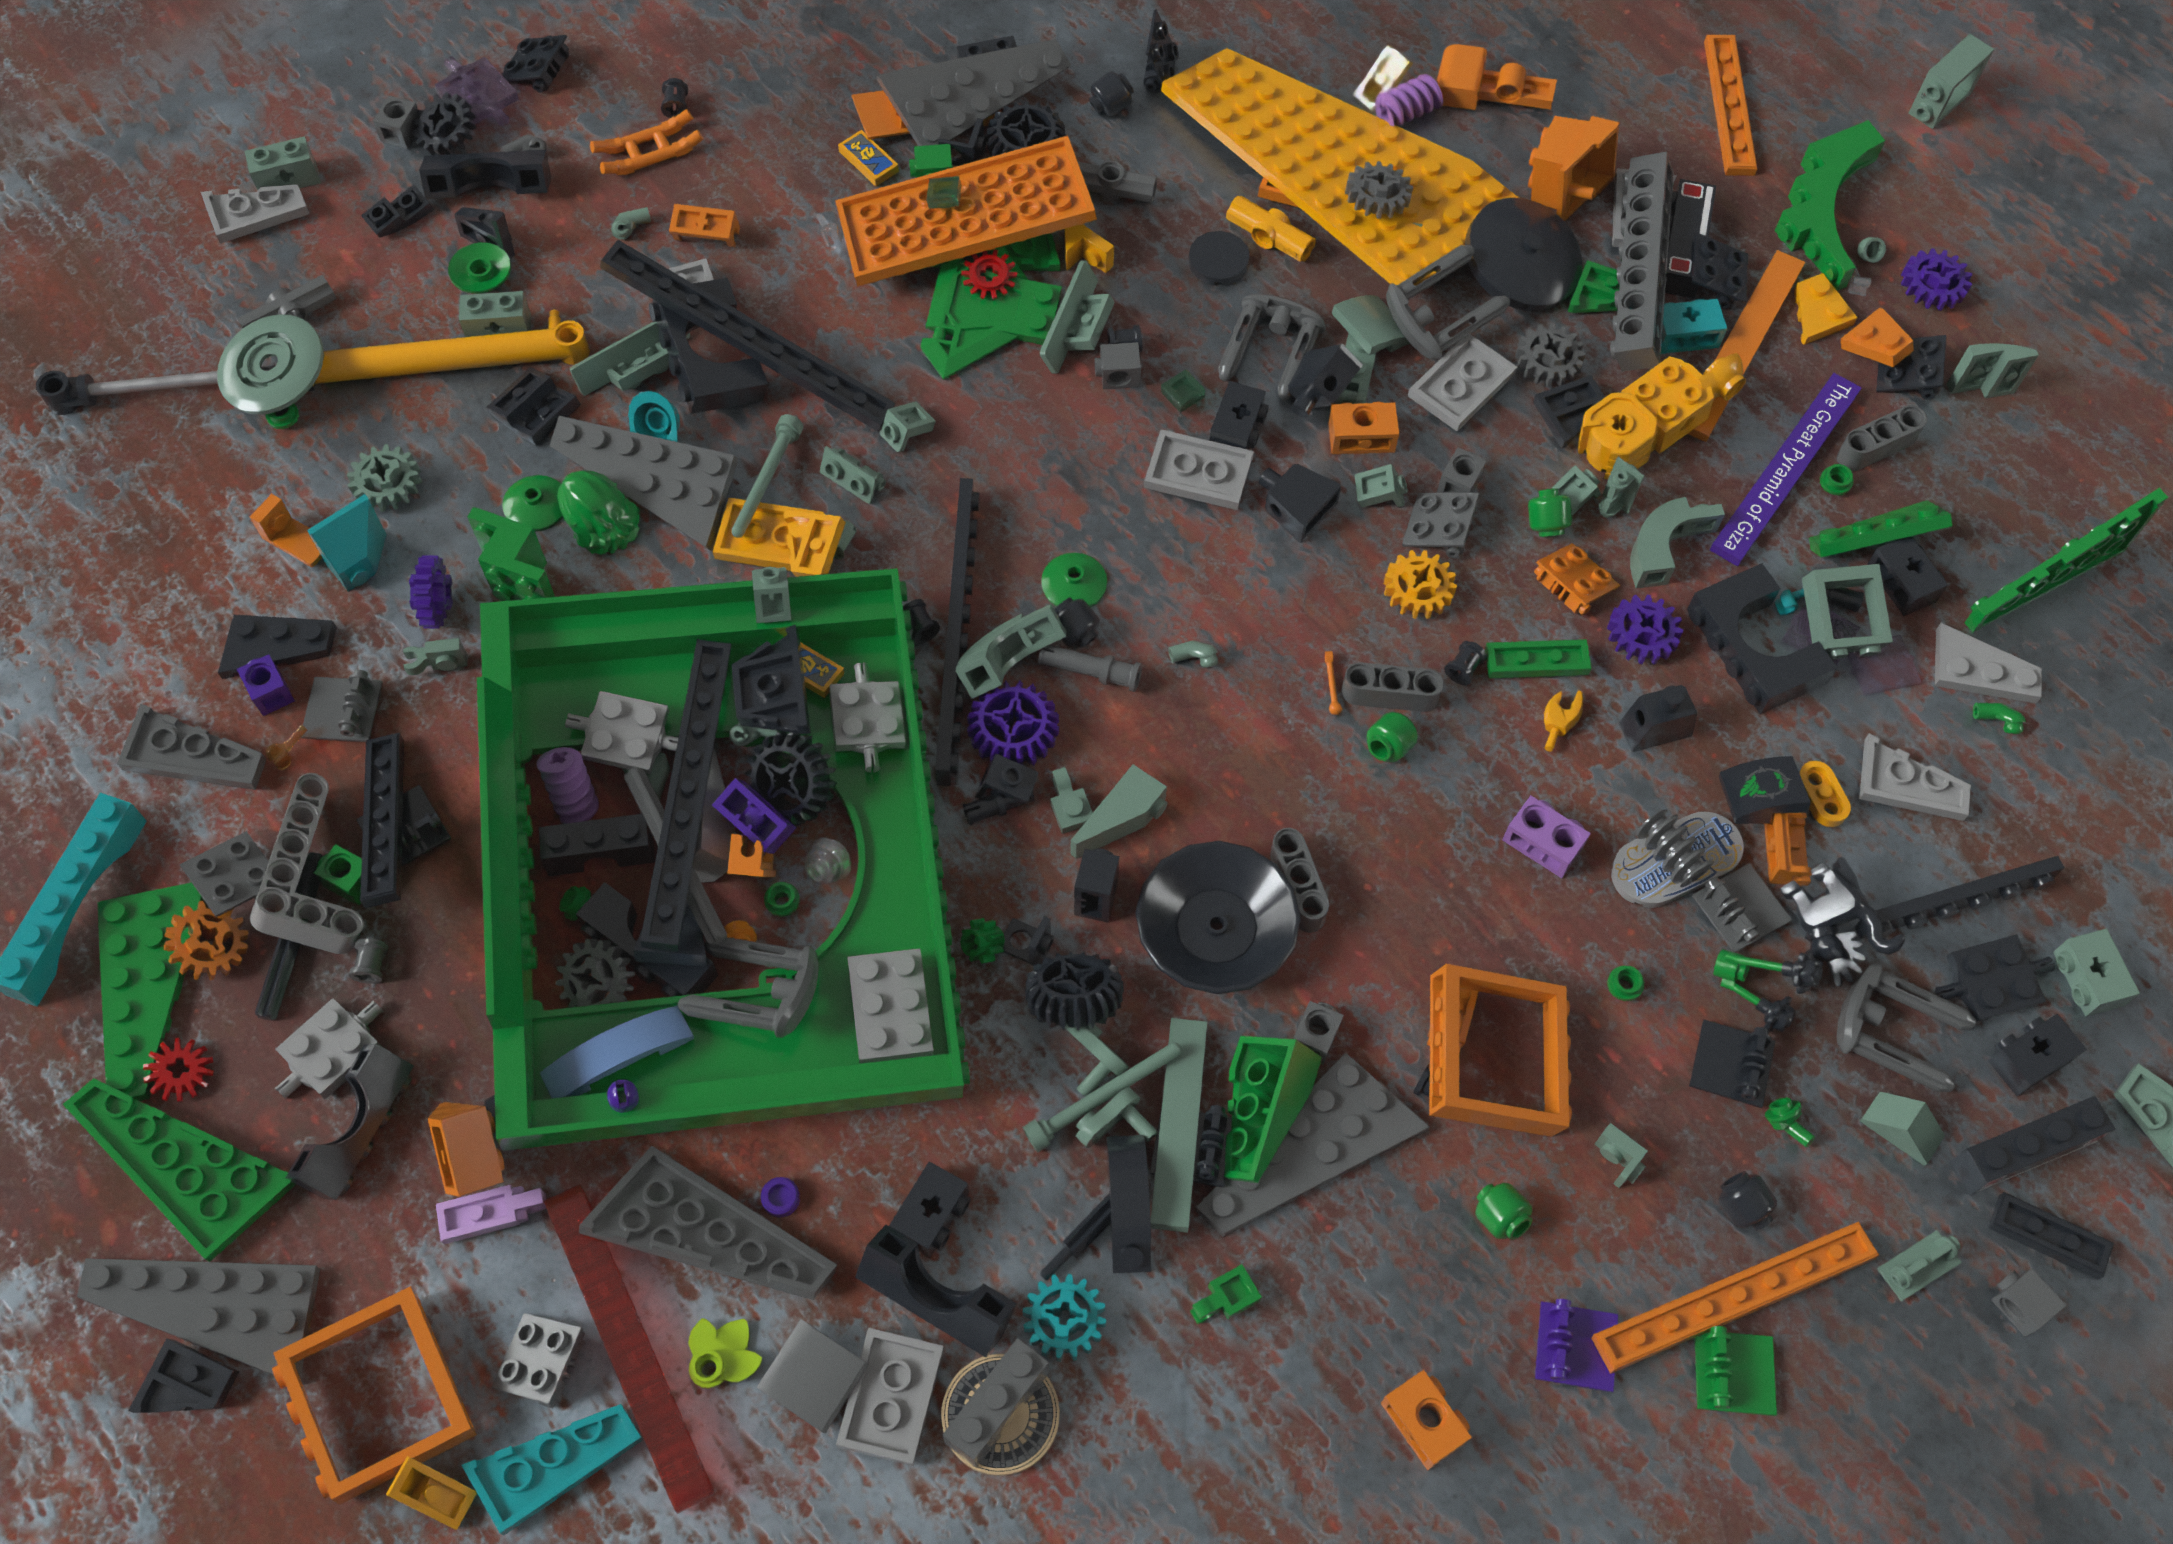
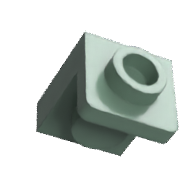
(904, 423)
(1380, 486)
(1578, 486)
(771, 594)
(1622, 1150)

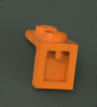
(284, 532)

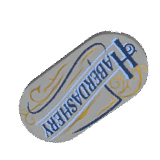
(1643, 880)

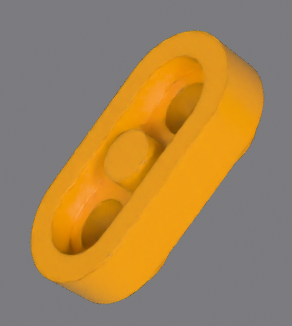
(1825, 794)

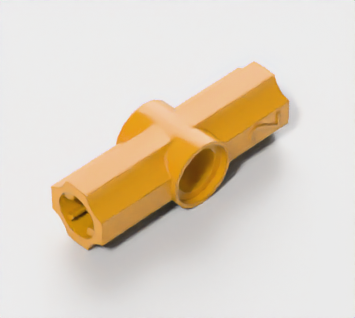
(1270, 228)

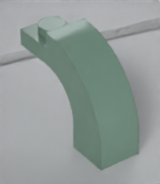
(1651, 555)
(994, 654)

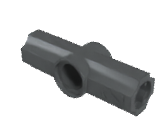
(1114, 182)
(293, 302)

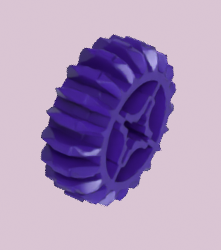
(989, 716)

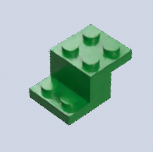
(510, 557)

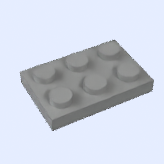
(1462, 382)
(1199, 469)
(890, 1006)
(891, 1397)

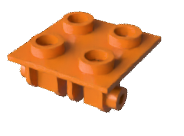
(878, 115)
(1578, 575)

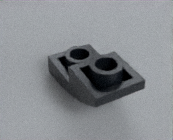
(402, 212)

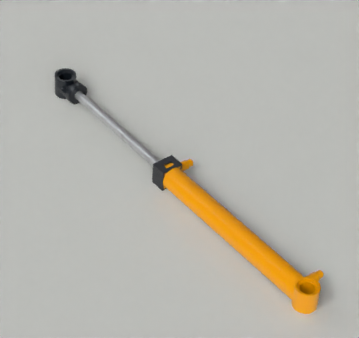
(560, 342)

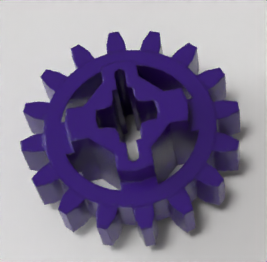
(1936, 279)
(430, 591)
(1644, 629)

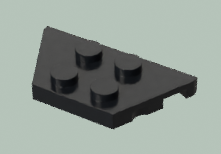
(772, 686)

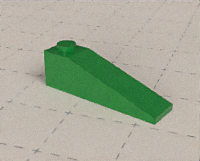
(1269, 1091)

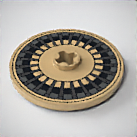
(1025, 1434)

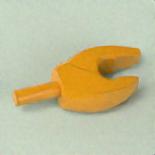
(1560, 720)

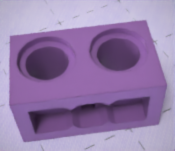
(1541, 842)

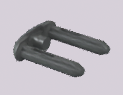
(1283, 313)
(1412, 323)
(795, 993)
(1859, 1008)

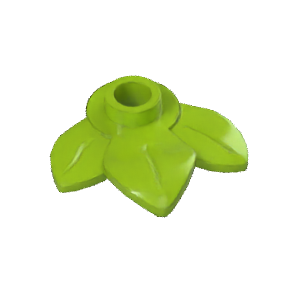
(724, 1348)

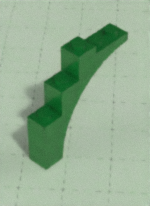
(1812, 219)

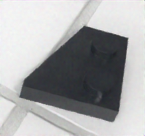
(486, 227)
(1565, 407)
(183, 1381)

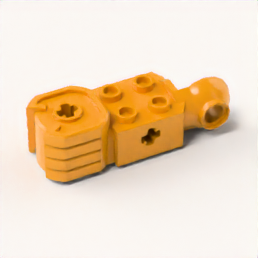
(1655, 411)

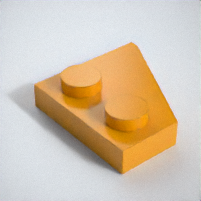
(1821, 309)
(812, 541)

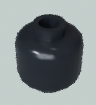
(1111, 94)
(1078, 622)
(1747, 1201)

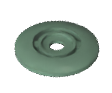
(262, 391)

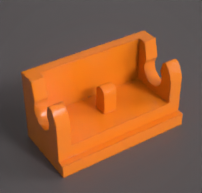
(704, 223)
(1787, 849)
(748, 858)

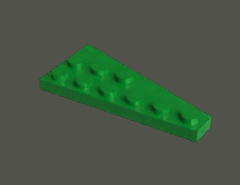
(2072, 561)
(138, 980)
(189, 1175)

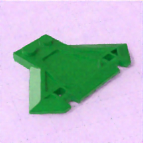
(984, 324)

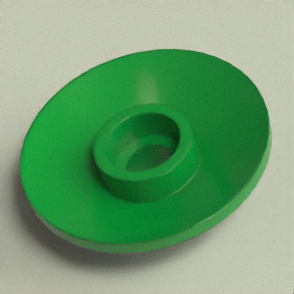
(479, 268)
(537, 512)
(1089, 585)

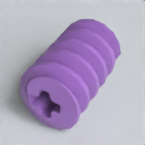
(1409, 100)
(568, 784)

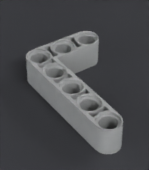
(287, 866)

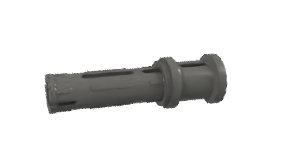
(1106, 668)

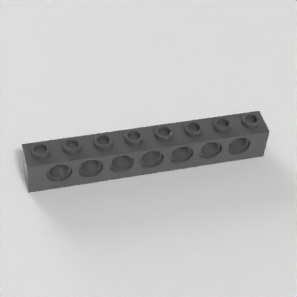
(1644, 262)

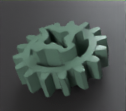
(399, 471)

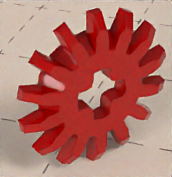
(999, 267)
(187, 1080)

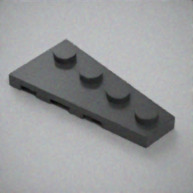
(176, 750)

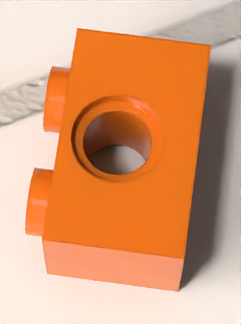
(1376, 435)
(1428, 1443)

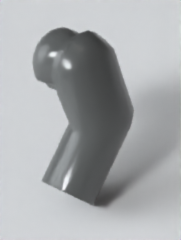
(525, 143)

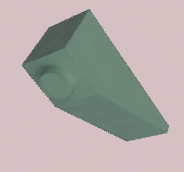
(1122, 812)

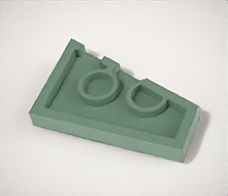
(2150, 1105)

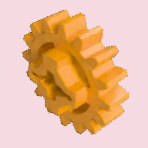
(1424, 582)

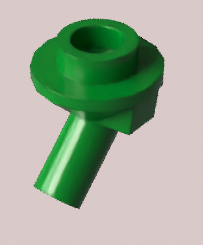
(1783, 1116)

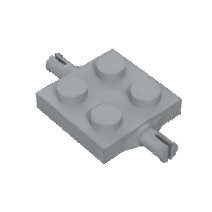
(867, 717)
(624, 732)
(326, 1048)

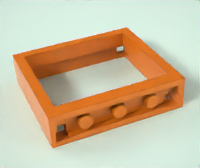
(1444, 1051)
(302, 1412)

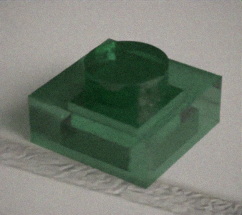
(944, 192)
(1183, 390)

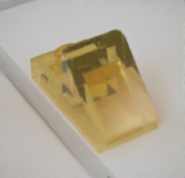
(1383, 75)

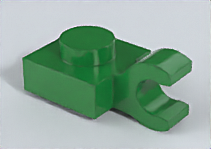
(1230, 1293)

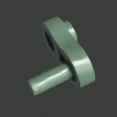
(1108, 1058)
(1122, 1106)

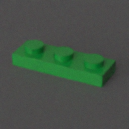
(1537, 658)

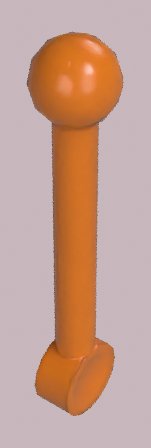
(1335, 708)

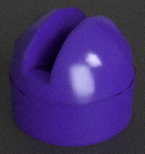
(631, 1095)

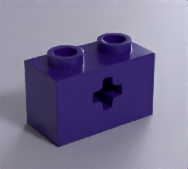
(754, 815)

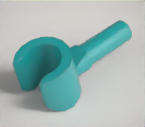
(1787, 602)

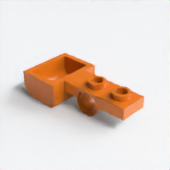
(1466, 81)

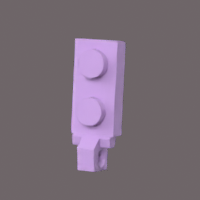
(487, 1212)

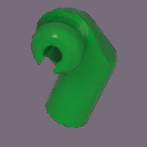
(2000, 711)

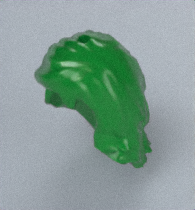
(597, 512)

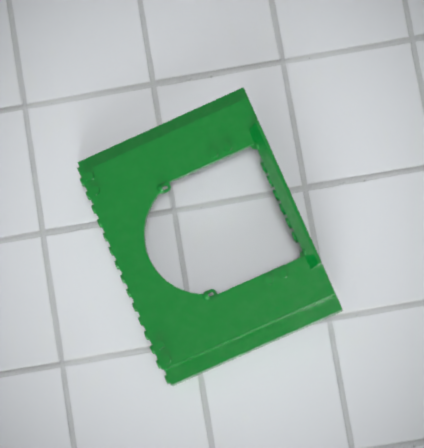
(641, 644)

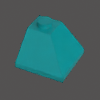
(351, 542)

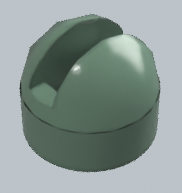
(1874, 247)

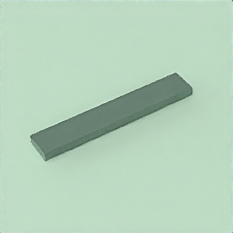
(1179, 1128)

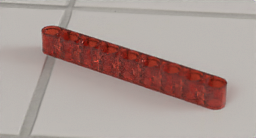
(630, 1353)

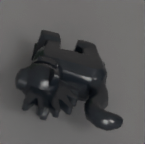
(1833, 908)

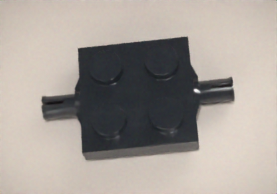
(1995, 978)

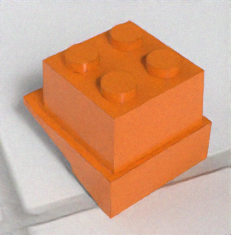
(1573, 162)

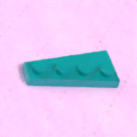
(536, 1473)

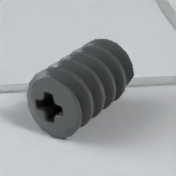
(1673, 848)

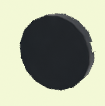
(1219, 258)

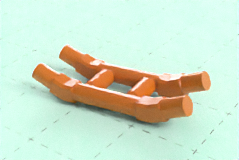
(656, 133)

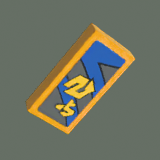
(868, 158)
(819, 671)

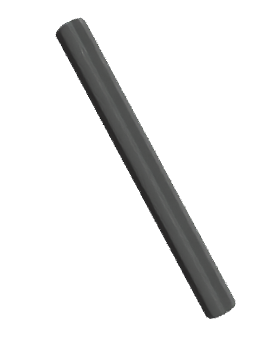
(697, 897)

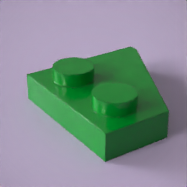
(1595, 289)

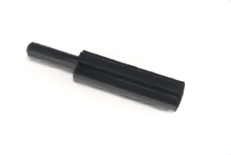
(1080, 1237)

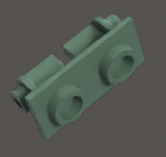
(846, 472)
(1620, 489)
(1921, 1264)

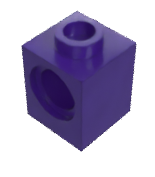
(270, 695)

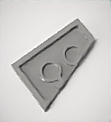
(1983, 669)

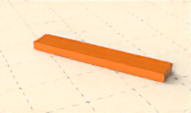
(1730, 105)

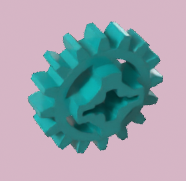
(1050, 1313)

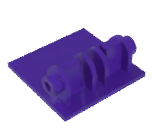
(1566, 1346)

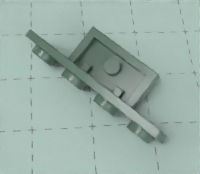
(1077, 320)
(623, 362)

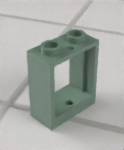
(1951, 81)
(1818, 611)

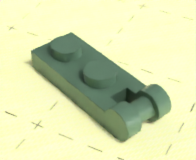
(1362, 378)

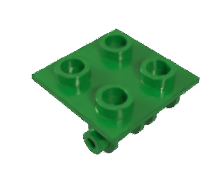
(1735, 1372)

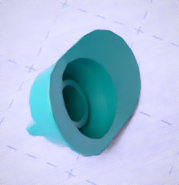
(654, 416)

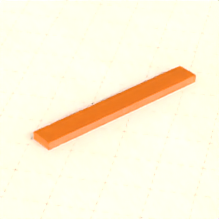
(1754, 324)
(1734, 1297)

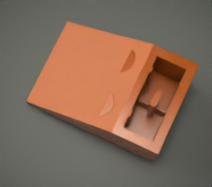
(465, 1147)

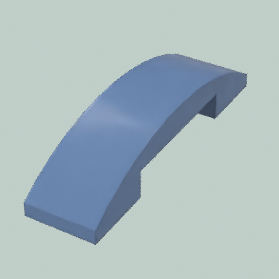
(615, 1050)

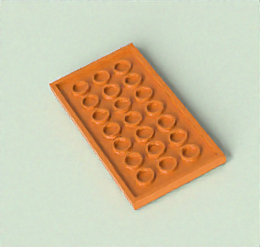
(1000, 204)

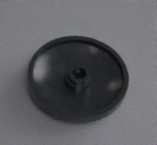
(1524, 254)

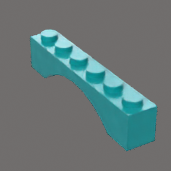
(35, 949)

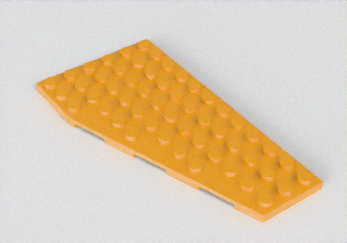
(1312, 143)

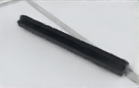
(286, 950)

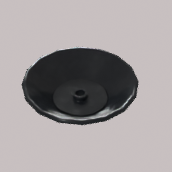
(1223, 886)

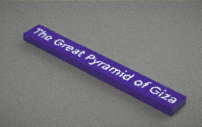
(1785, 469)

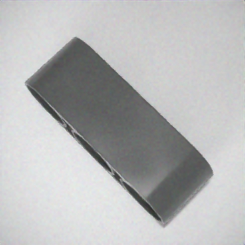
(1882, 437)
(1406, 679)
(1301, 864)

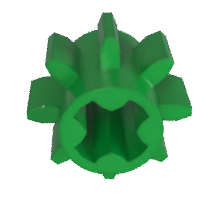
(982, 940)

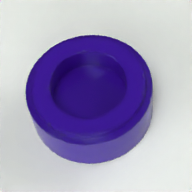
(780, 1197)

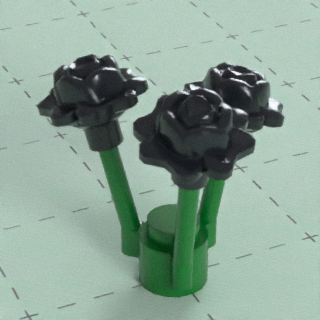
(1805, 973)

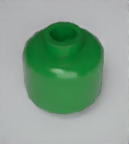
(1550, 512)
(1391, 737)
(1503, 1211)

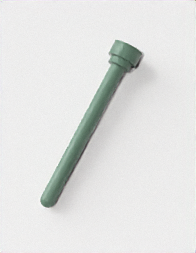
(787, 431)
(1042, 1132)

